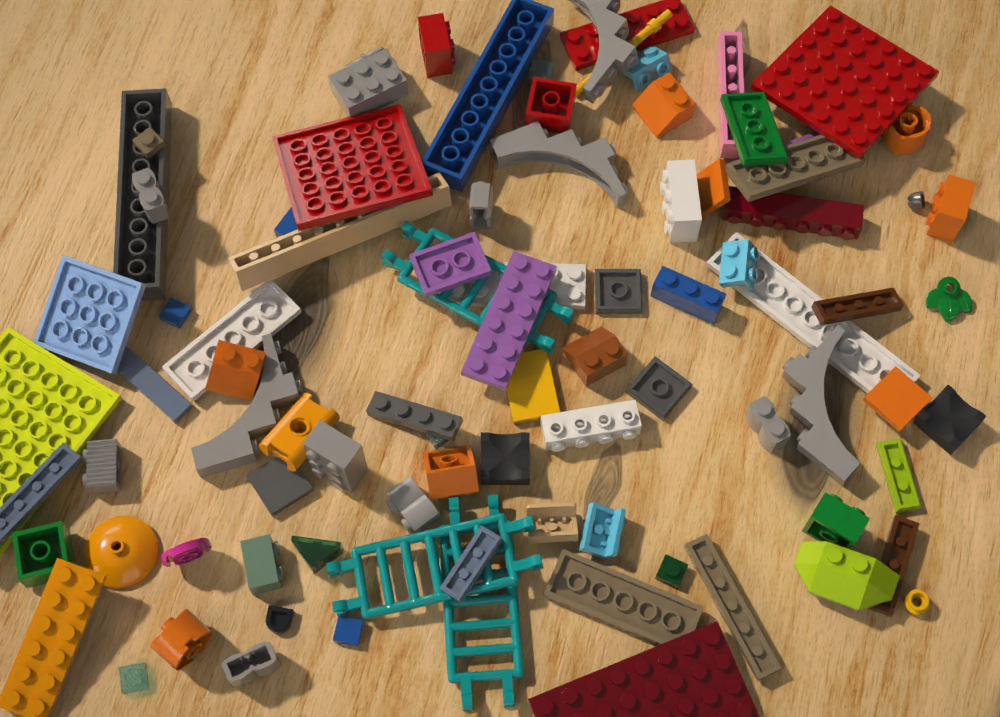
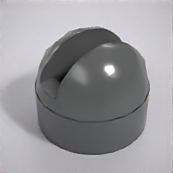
(916, 200)

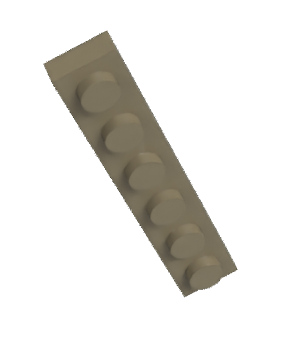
(732, 607)

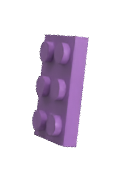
(450, 264)

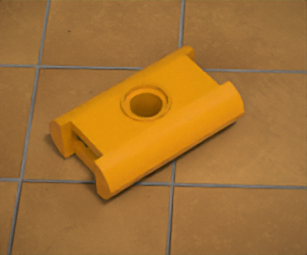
(284, 440)

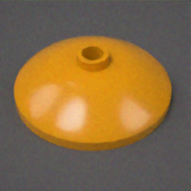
(132, 561)

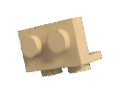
(553, 522)

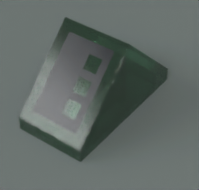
(317, 551)

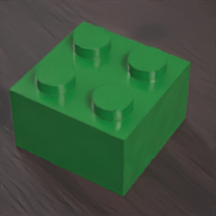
(836, 522)
(38, 550)

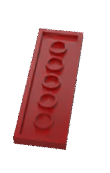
(583, 41)

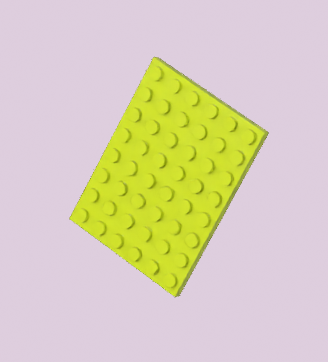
(41, 408)

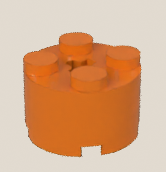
(908, 131)
(182, 639)

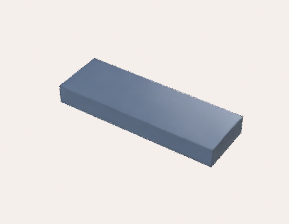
(471, 564)

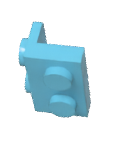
(650, 66)
(738, 264)
(602, 531)

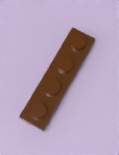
(857, 306)
(897, 555)

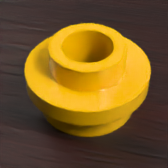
(922, 597)

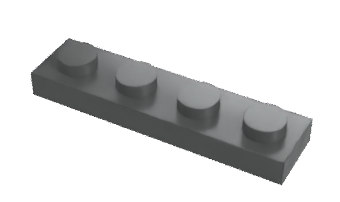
(414, 416)

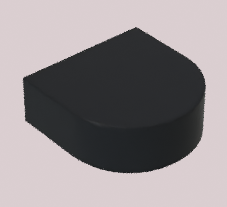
(279, 619)

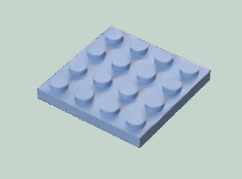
(89, 314)

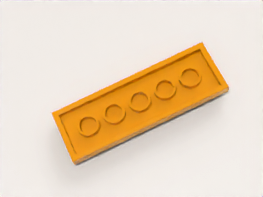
(52, 640)

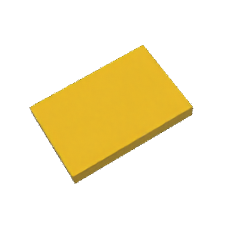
(532, 388)

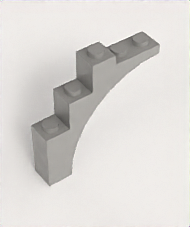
(614, 52)
(564, 149)
(820, 442)
(238, 443)

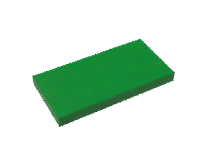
(753, 129)

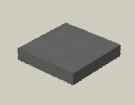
(618, 291)
(659, 388)
(278, 485)

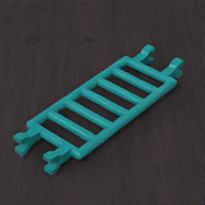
(405, 268)
(355, 564)
(451, 627)

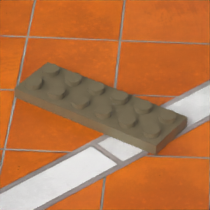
(806, 163)
(620, 599)

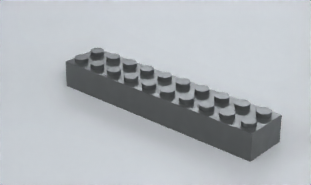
(139, 244)

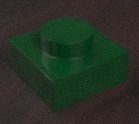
(671, 571)

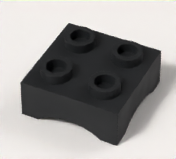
(949, 420)
(505, 459)

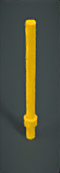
(652, 27)

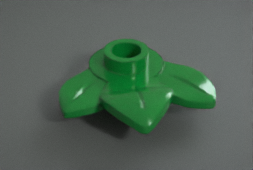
(948, 302)

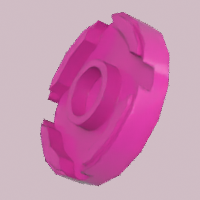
(186, 552)

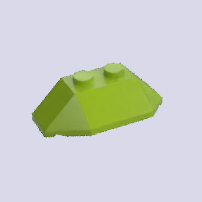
(845, 575)

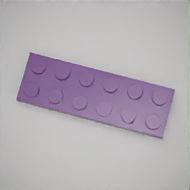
(509, 321)

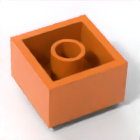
(949, 208)

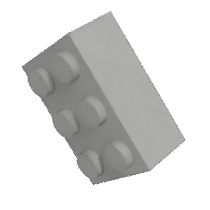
(368, 84)
(335, 457)

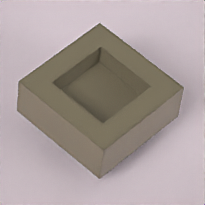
(149, 142)

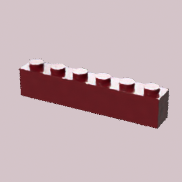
(796, 214)

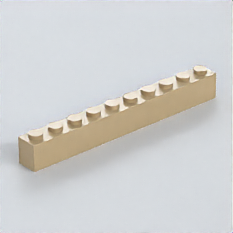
(312, 244)

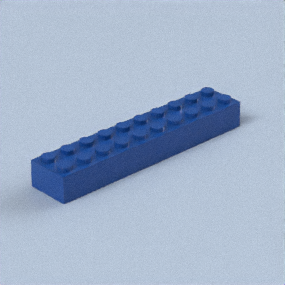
(488, 92)

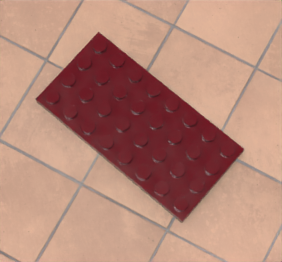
(675, 679)

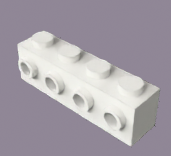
(590, 425)

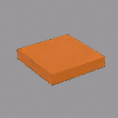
(713, 187)
(897, 399)

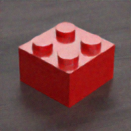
(436, 45)
(551, 104)

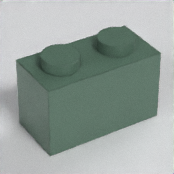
(261, 564)

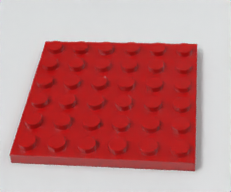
(845, 81)
(351, 167)

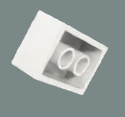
(681, 201)

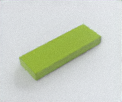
(898, 475)

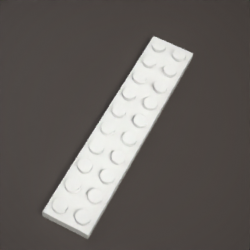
(790, 304)

